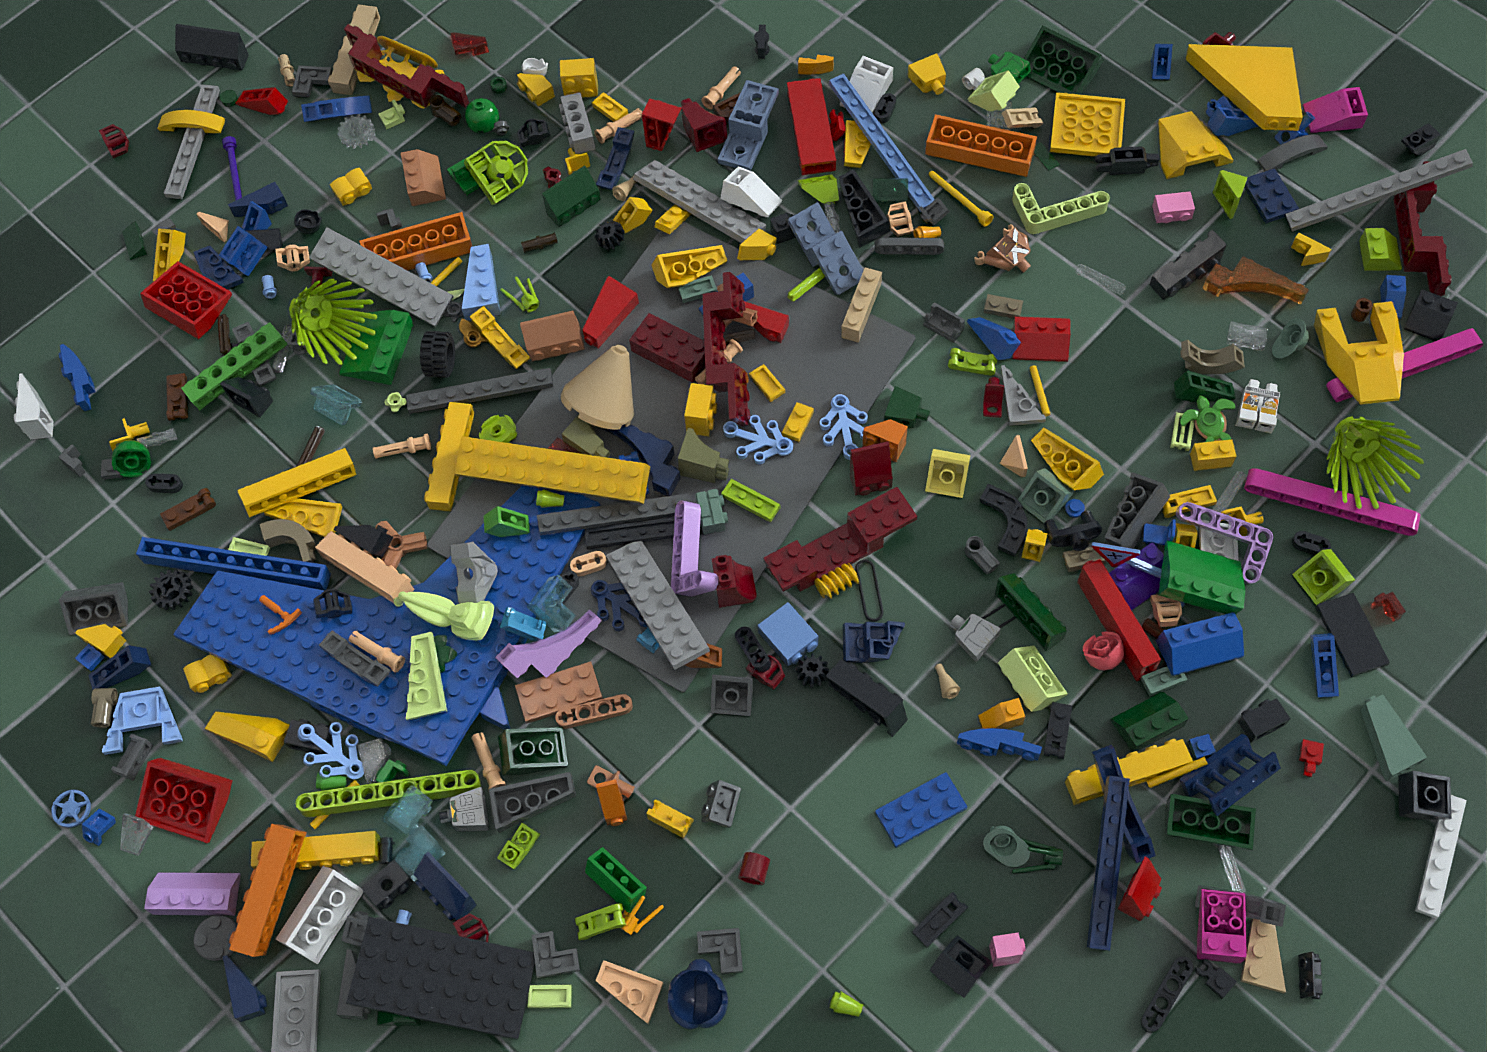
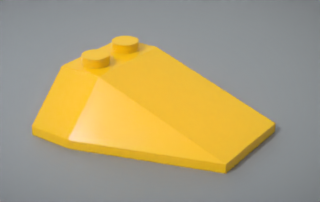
(1187, 142)

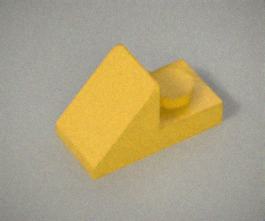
(1313, 250)

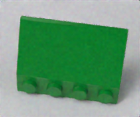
(384, 349)
(1202, 579)

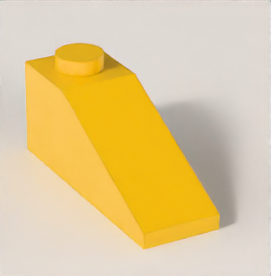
(168, 250)

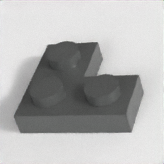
(307, 76)
(726, 943)
(550, 962)

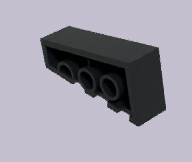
(864, 212)
(1188, 266)
(868, 696)

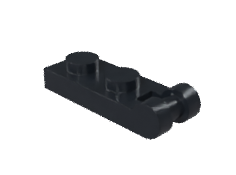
(1057, 730)
(939, 920)

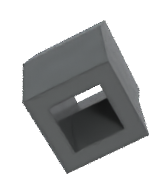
(166, 224)

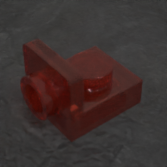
(1391, 605)

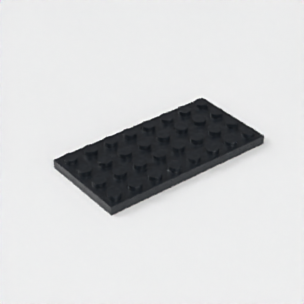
(442, 978)

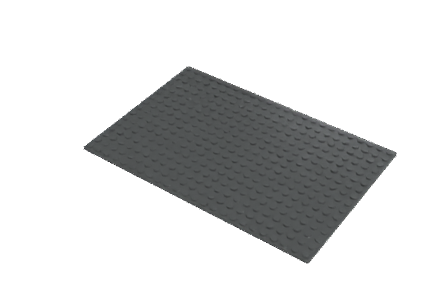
(808, 363)

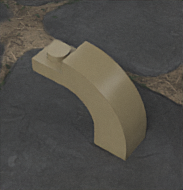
(1212, 361)
(288, 531)

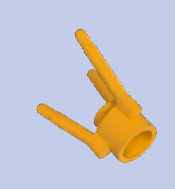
(631, 920)

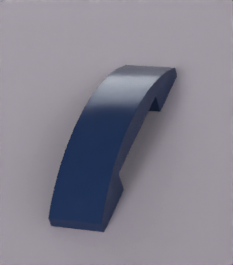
(617, 159)

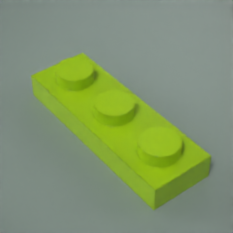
(750, 500)

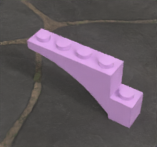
(549, 652)

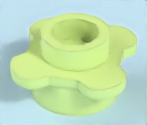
(393, 397)

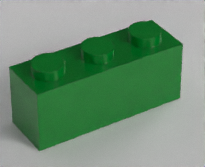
(615, 879)

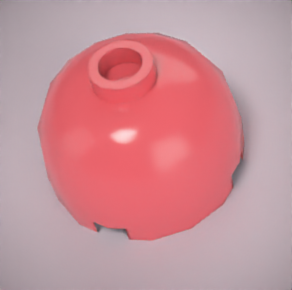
(1104, 651)

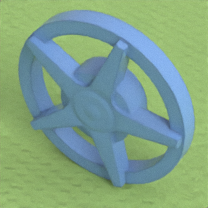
(71, 808)

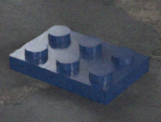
(1270, 195)

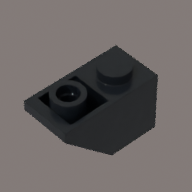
(1422, 139)

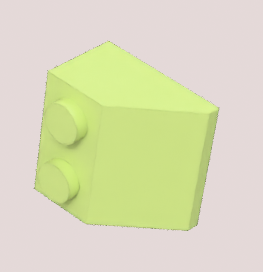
(995, 91)

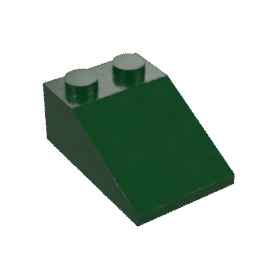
(532, 750)

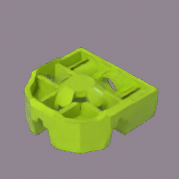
(495, 165)

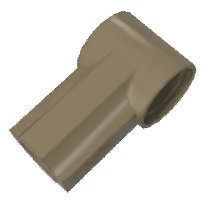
(103, 702)

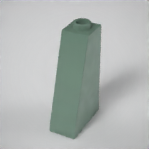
(1390, 738)

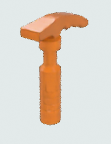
(288, 618)

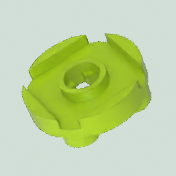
(506, 429)

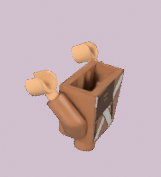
(1008, 251)

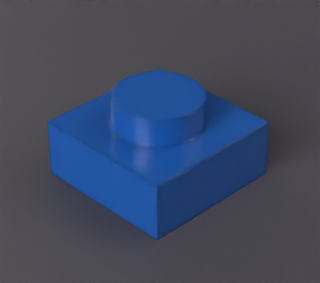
(89, 657)
(1201, 746)

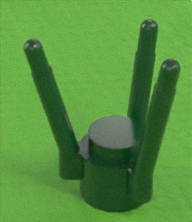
(1052, 856)

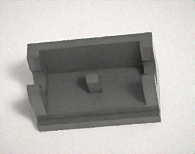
(944, 322)
(133, 757)

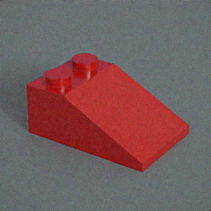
(1141, 891)

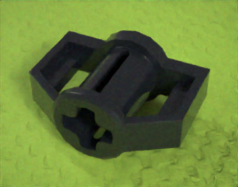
(761, 39)
(534, 136)
(334, 610)

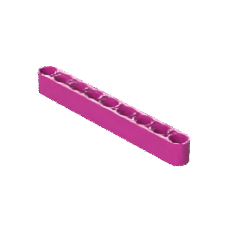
(1423, 358)
(1327, 501)

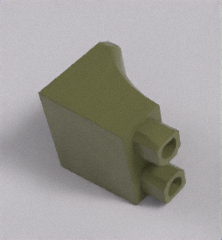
(584, 439)
(701, 461)

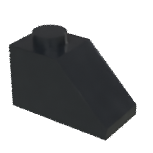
(781, 228)

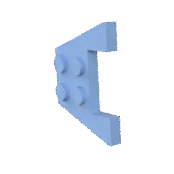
(139, 711)

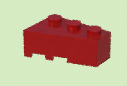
(658, 122)

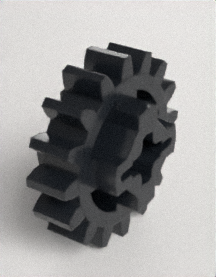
(171, 589)

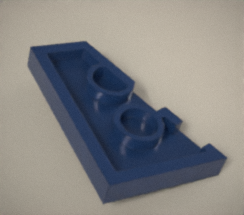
(215, 268)

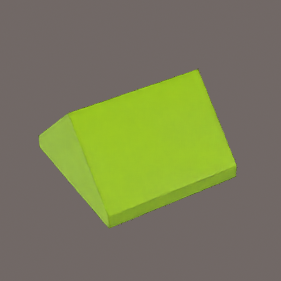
(1229, 191)

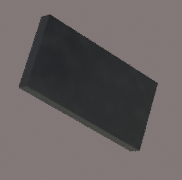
(1352, 634)

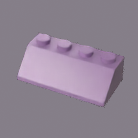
(193, 894)

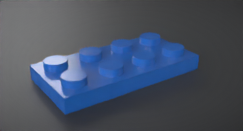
(921, 809)

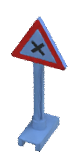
(1118, 555)

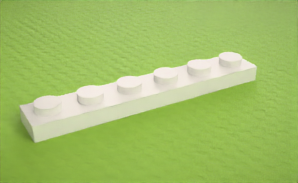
(1440, 861)

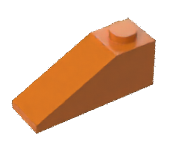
(611, 802)

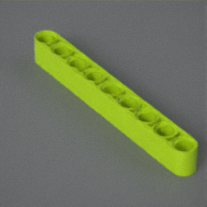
(380, 789)

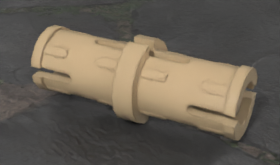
(286, 70)

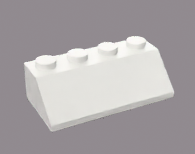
(320, 914)

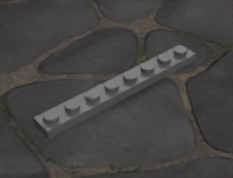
(480, 390)
(608, 514)

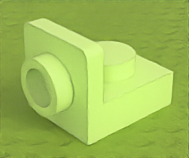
(392, 116)

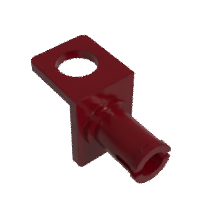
(1216, 39)
(317, 274)
(993, 397)

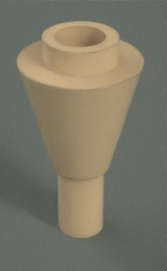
(622, 190)
(948, 687)

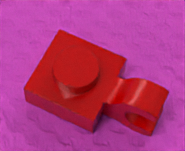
(837, 125)
(1311, 754)

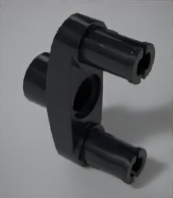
(1075, 536)

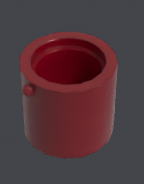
(754, 868)

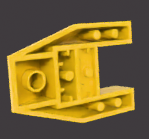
(1366, 368)

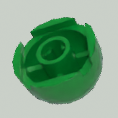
(481, 115)
(131, 458)

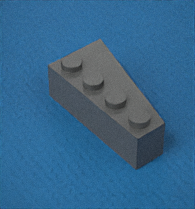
(1139, 506)
(527, 799)

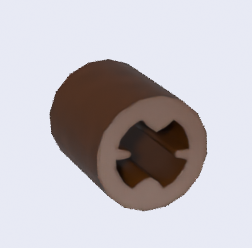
(1361, 309)

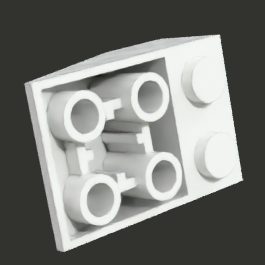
(871, 81)
(749, 192)
(31, 412)

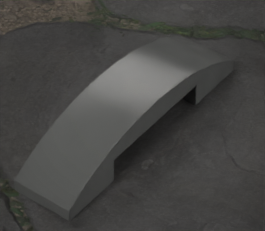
(1291, 150)
(263, 373)
(353, 659)
(1256, 907)

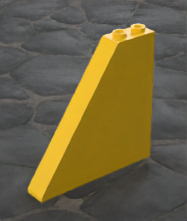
(1255, 80)

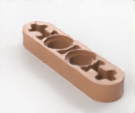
(593, 707)

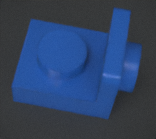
(96, 826)

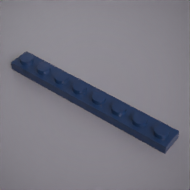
(1108, 863)

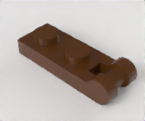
(176, 397)
(188, 509)

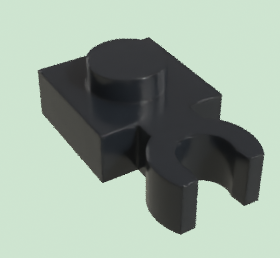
(1218, 981)

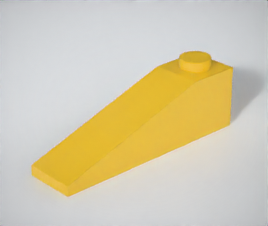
(1067, 462)
(254, 733)

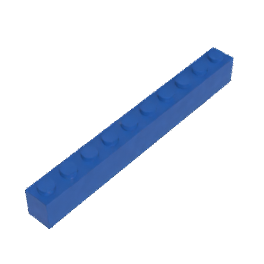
(211, 559)

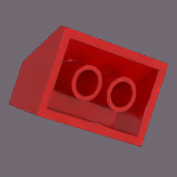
(1042, 338)

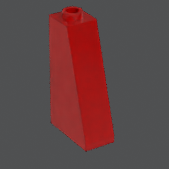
(609, 311)

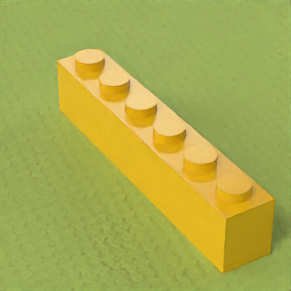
(443, 480)
(297, 482)
(1136, 766)
(332, 850)

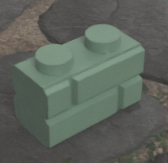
(711, 517)

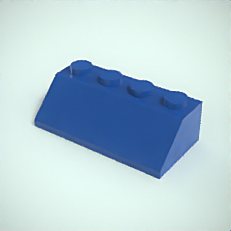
(1202, 644)

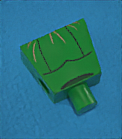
(1008, 61)

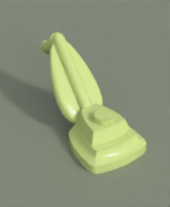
(466, 619)

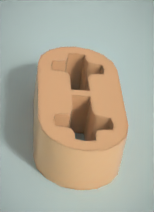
(588, 563)

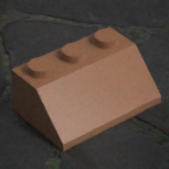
(422, 177)
(552, 335)

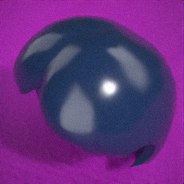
(697, 997)

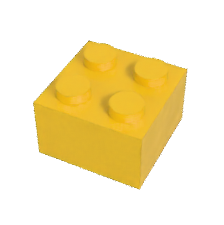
(579, 76)
(700, 409)

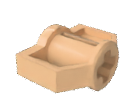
(900, 219)
(292, 251)
(1166, 610)

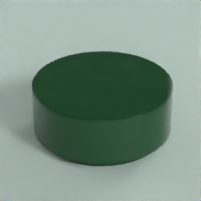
(498, 85)
(228, 98)

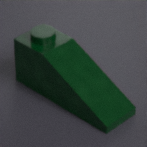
(1192, 385)

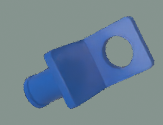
(1222, 102)
(1306, 120)
(1159, 534)

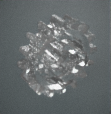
(356, 131)

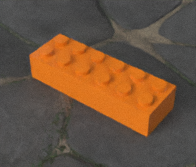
(981, 145)
(423, 242)
(267, 890)

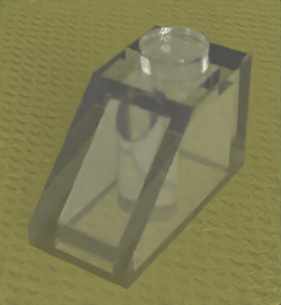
(373, 757)

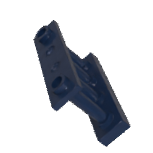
(1222, 761)

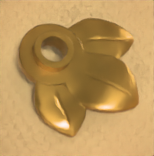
(469, 331)

